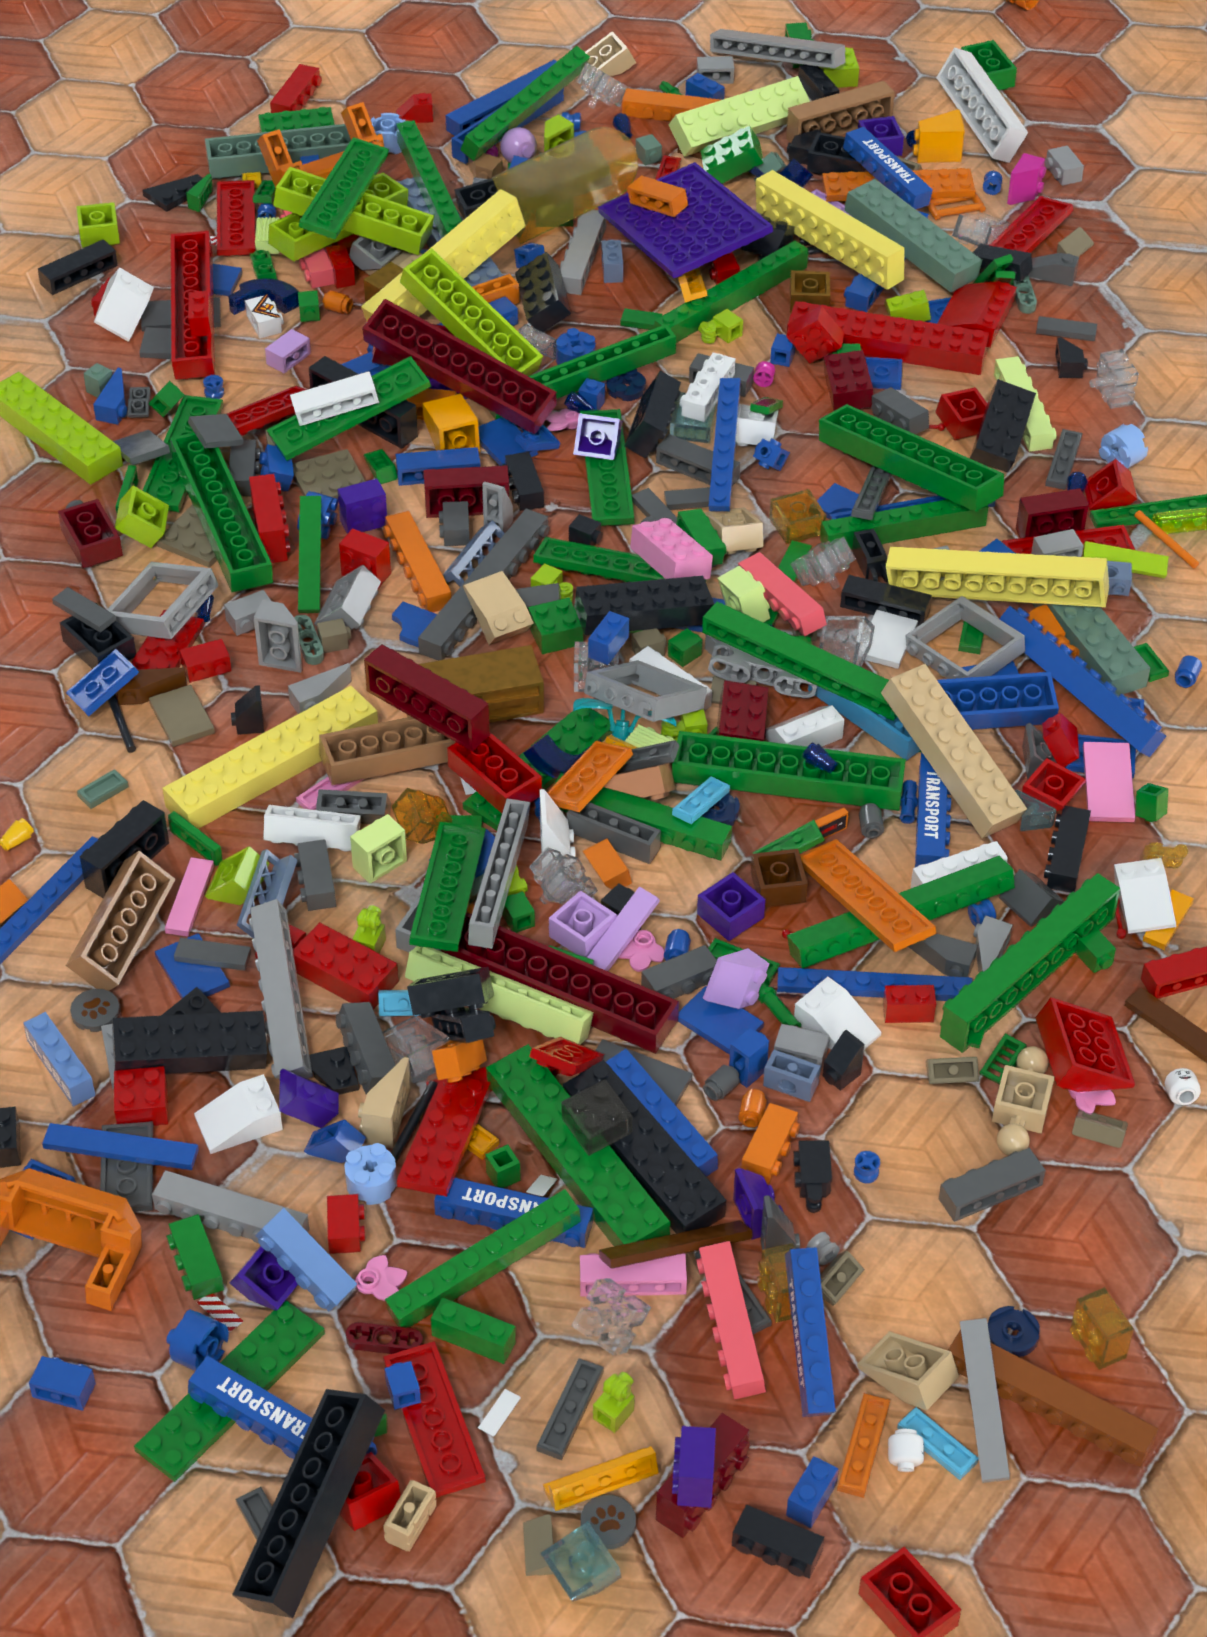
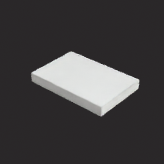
(889, 638)

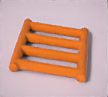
(937, 214)

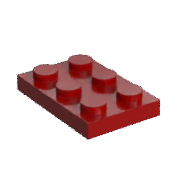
(566, 1056)

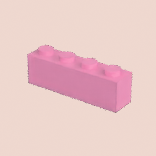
(650, 1277)

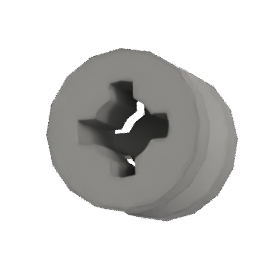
(826, 1250)

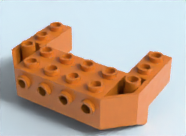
(278, 158)
(77, 1220)

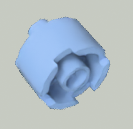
(387, 127)
(1124, 444)
(371, 1173)

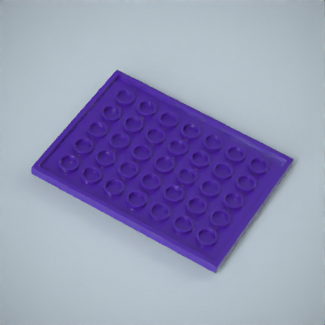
(702, 232)

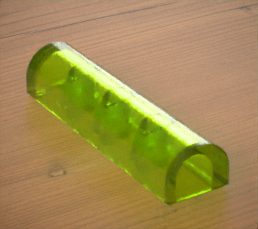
(1181, 520)

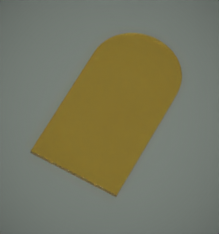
(570, 179)

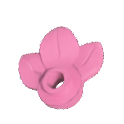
(562, 420)
(642, 951)
(1088, 1100)
(384, 1279)

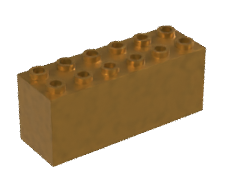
(502, 678)

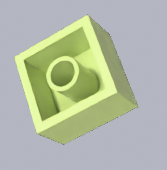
(744, 593)
(378, 848)

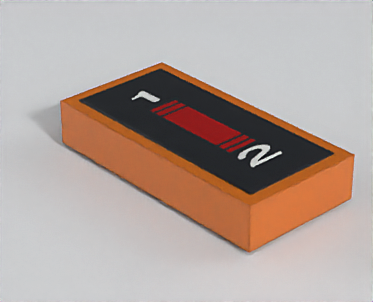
(833, 822)

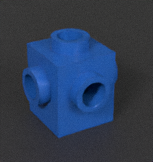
(771, 454)

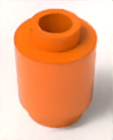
(337, 302)
(752, 1108)

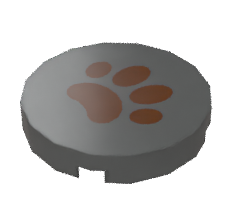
(94, 1009)
(611, 1519)

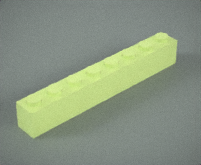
(510, 999)

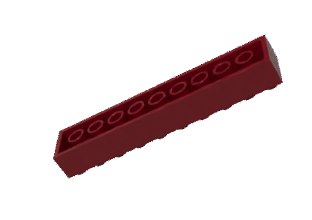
(460, 366)
(617, 1003)

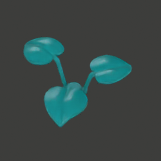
(622, 728)

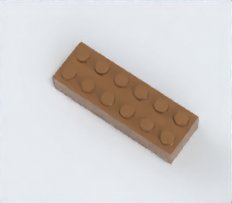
(841, 111)
(381, 749)
(121, 922)

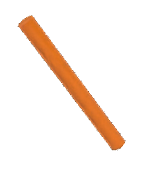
(1166, 539)

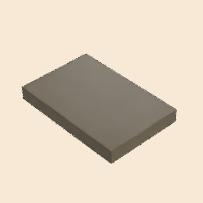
(181, 715)

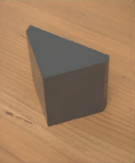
(1034, 749)
(1030, 898)

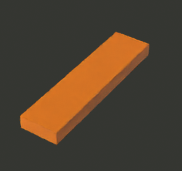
(863, 1445)

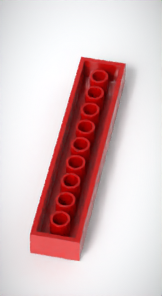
(190, 273)
(908, 339)

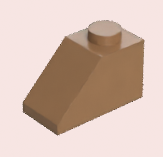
(486, 166)

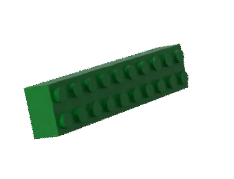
(911, 457)
(222, 513)
(783, 771)
(1028, 961)
(597, 1180)

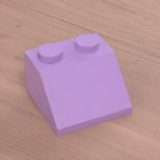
(580, 924)
(737, 979)

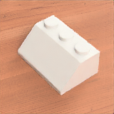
(818, 726)

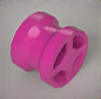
(760, 377)

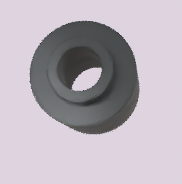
(871, 820)
(721, 1082)

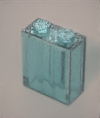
(692, 429)

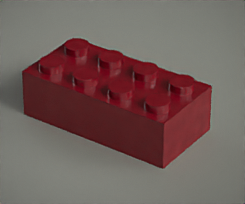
(460, 486)
(729, 1456)

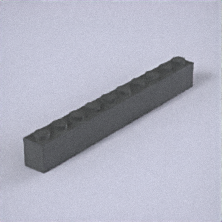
(506, 556)

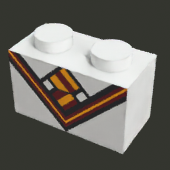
(264, 316)

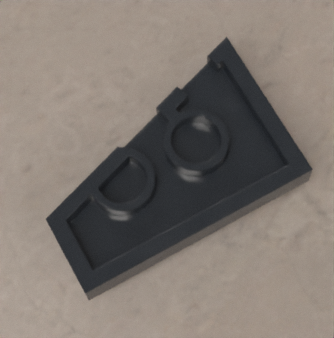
(172, 193)

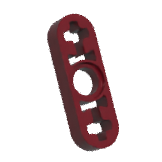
(377, 1330)

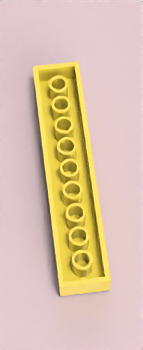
(831, 229)
(462, 248)
(1000, 576)
(264, 759)

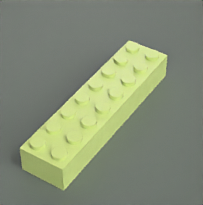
(759, 108)

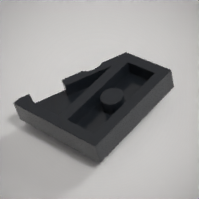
(335, 1070)

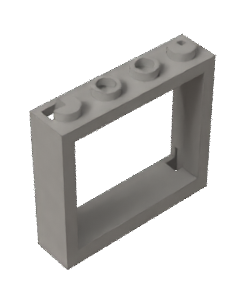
(201, 586)
(964, 609)
(677, 693)

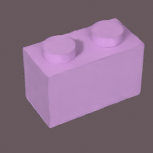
(287, 351)

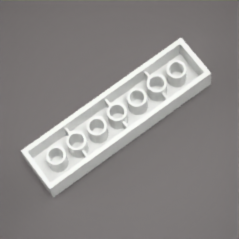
(982, 105)

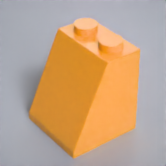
(939, 138)
(451, 423)

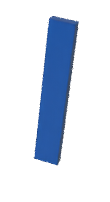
(120, 1146)

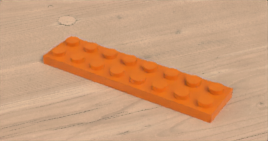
(944, 182)
(866, 895)

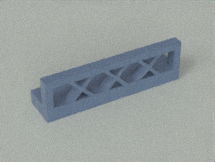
(474, 546)
(276, 884)

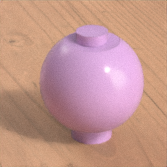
(518, 142)

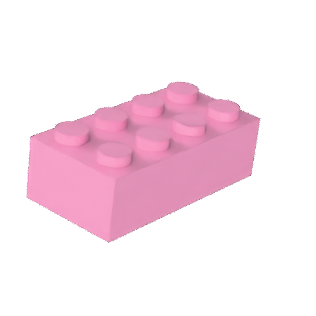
(670, 550)

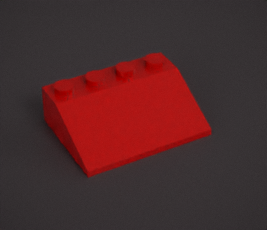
(980, 307)
(1083, 1048)

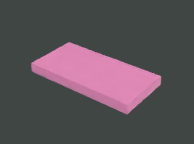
(1108, 781)

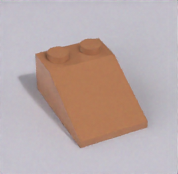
(645, 782)

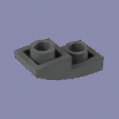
(138, 402)

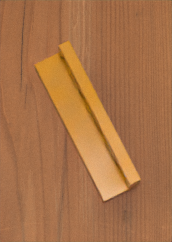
(692, 285)
(602, 1478)

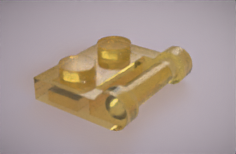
(1170, 856)

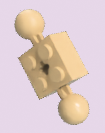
(1022, 1100)

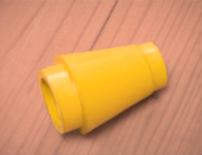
(16, 834)

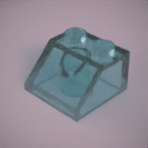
(582, 1563)

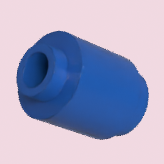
(1188, 671)
(676, 944)

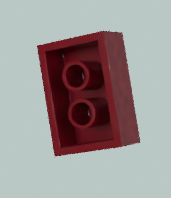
(848, 380)
(1052, 513)
(90, 533)
(742, 711)

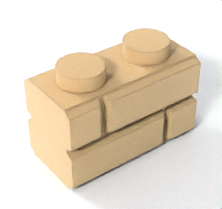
(410, 1515)

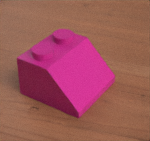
(1026, 179)

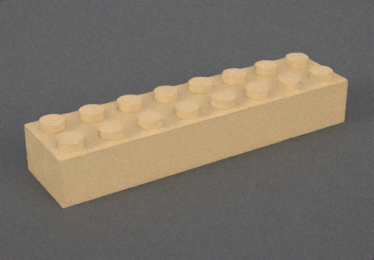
(953, 751)

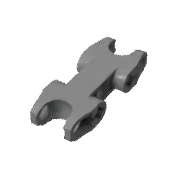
(745, 667)

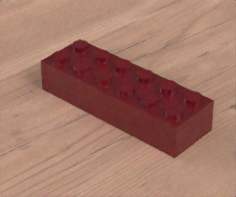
(427, 697)

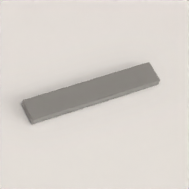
(984, 1400)

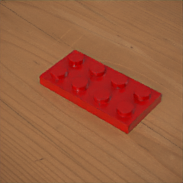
(165, 653)

